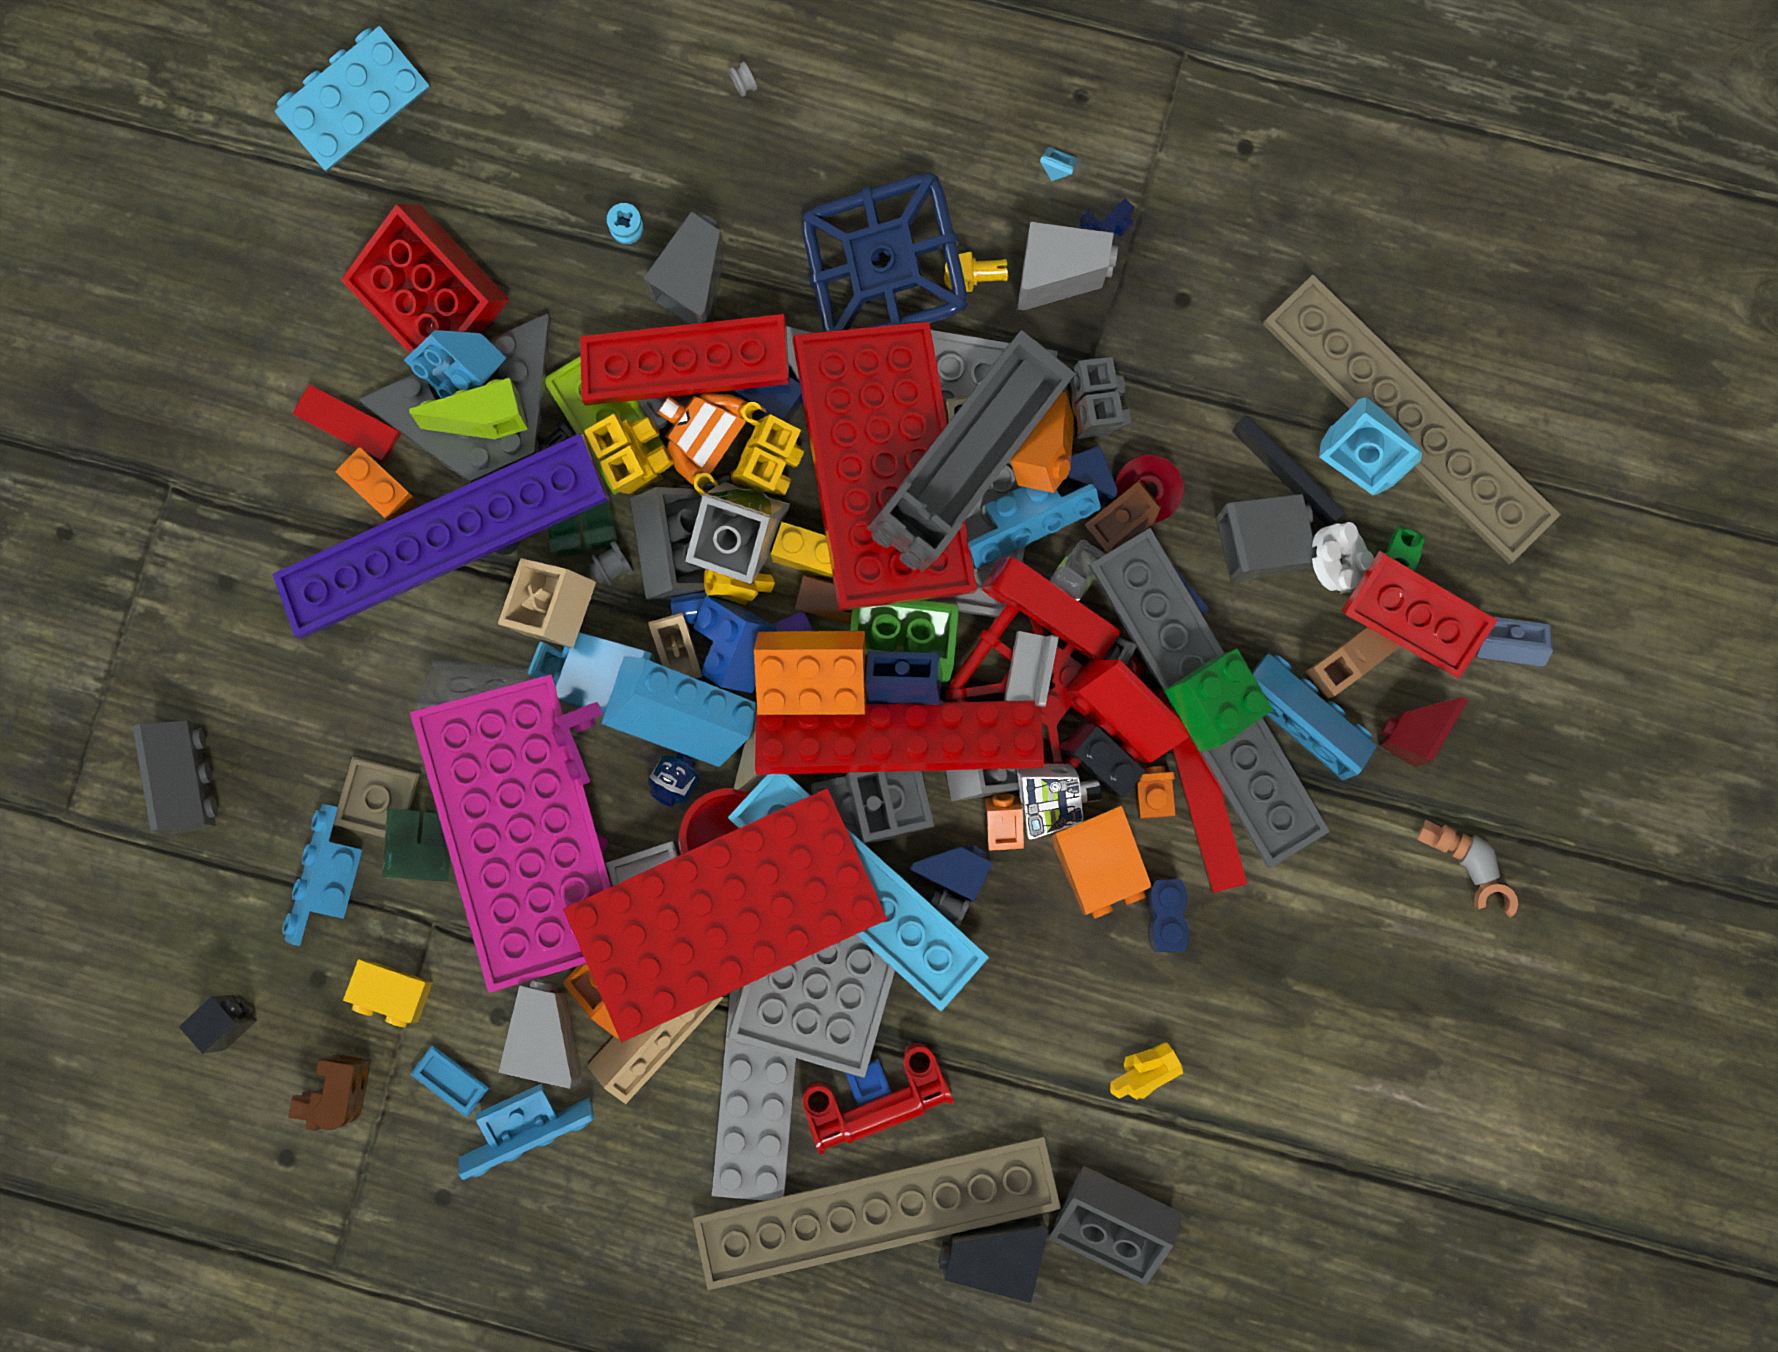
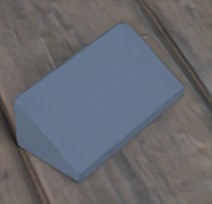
(1518, 642)

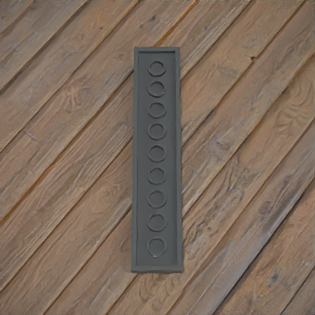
(1174, 644)

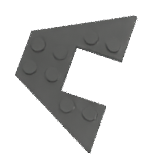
(469, 455)

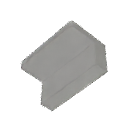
(1031, 668)

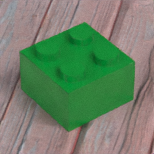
(1218, 700)

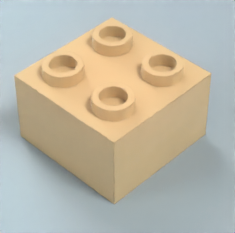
(547, 602)

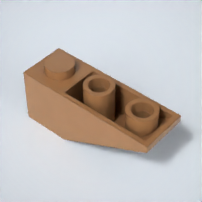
(1350, 662)

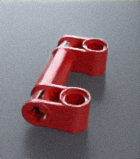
(833, 1127)

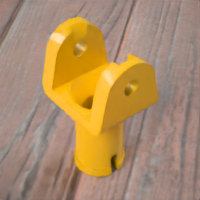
(978, 271)

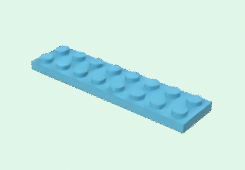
(915, 936)

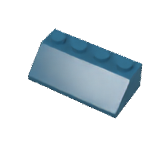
(678, 711)
(1311, 720)

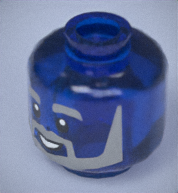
(673, 780)

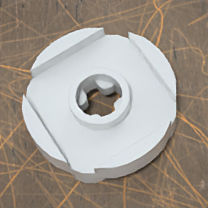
(1338, 542)

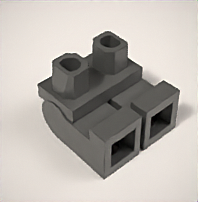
(1097, 398)

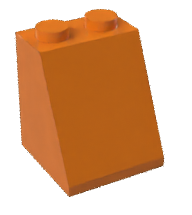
(1102, 862)

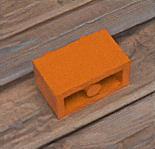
(376, 485)

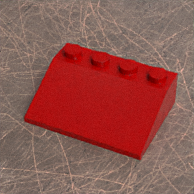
(421, 280)

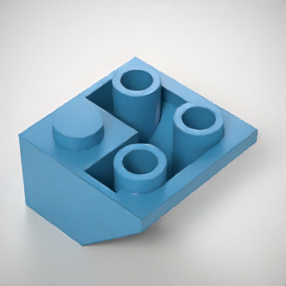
(454, 361)

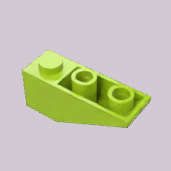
(479, 412)

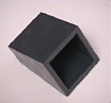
(996, 1258)

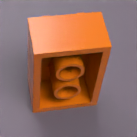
(810, 672)

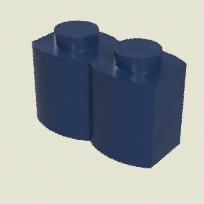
(1168, 927)

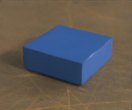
(870, 1087)

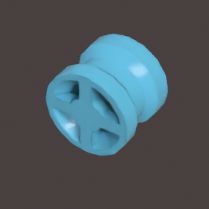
(627, 231)

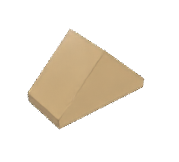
(676, 645)

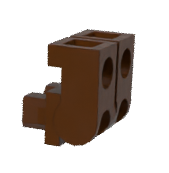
(339, 1099)

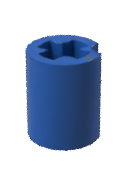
(688, 605)

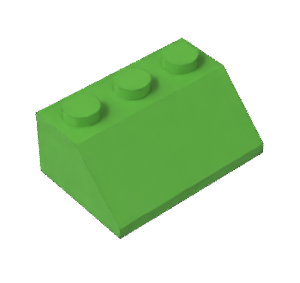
(910, 628)

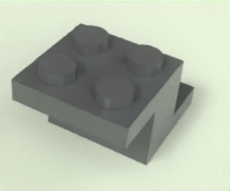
(880, 803)

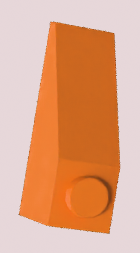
(1047, 451)

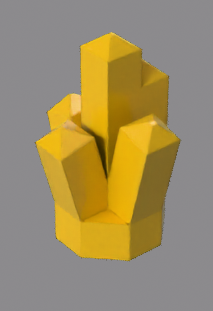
(736, 590)
(1147, 1072)

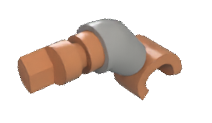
(1476, 857)

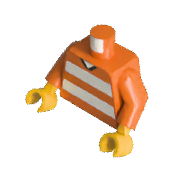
(704, 432)

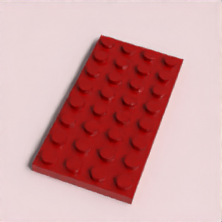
(869, 420)
(724, 915)

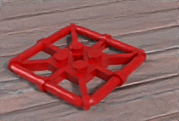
(1063, 673)

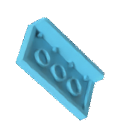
(351, 97)

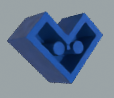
(734, 638)

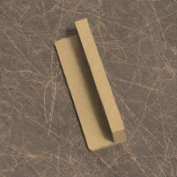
(630, 1064)

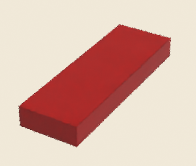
(346, 423)

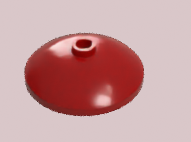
(708, 818)

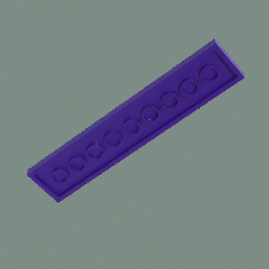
(441, 536)

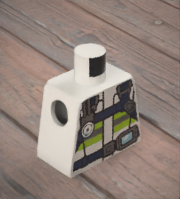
(1053, 798)

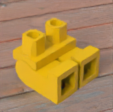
(625, 452)
(767, 454)

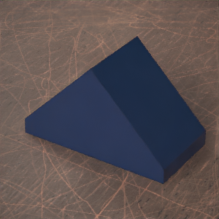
(1092, 468)

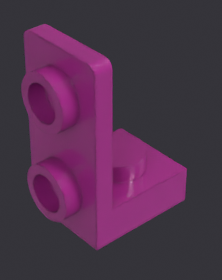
(581, 719)

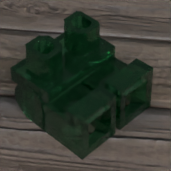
(598, 526)
(410, 859)

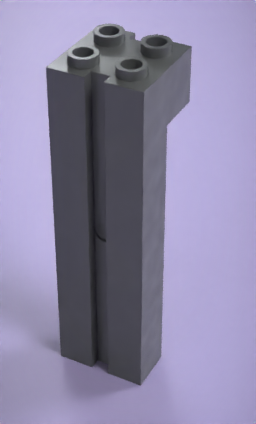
(970, 452)

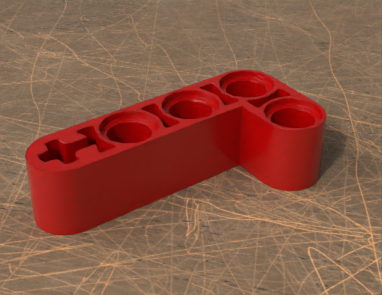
(1051, 607)

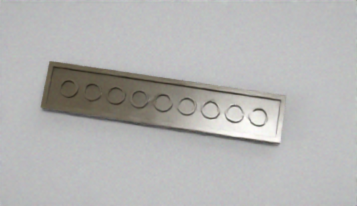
(1454, 457)
(876, 1212)

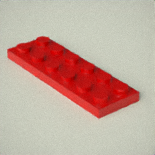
(684, 360)

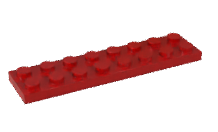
(903, 739)

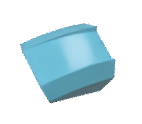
(1369, 447)

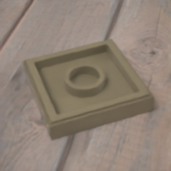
(370, 791)

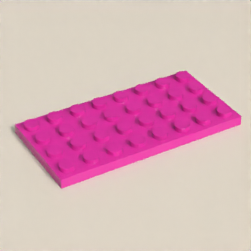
(512, 826)

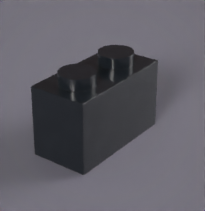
(1102, 758)
(218, 1023)

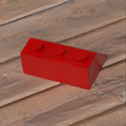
(1126, 710)

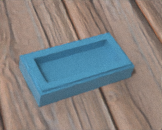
(450, 1081)

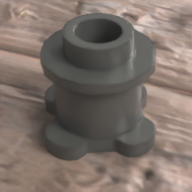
(610, 564)
(950, 906)

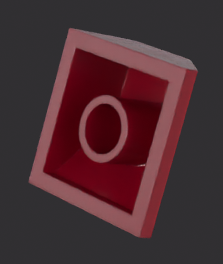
(1421, 732)

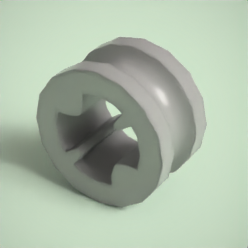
(742, 79)

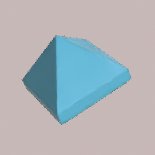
(1058, 164)
(546, 661)

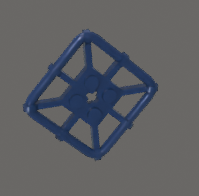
(893, 239)

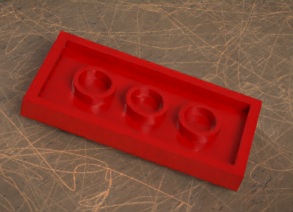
(1419, 615)

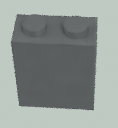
(689, 271)
(1266, 537)

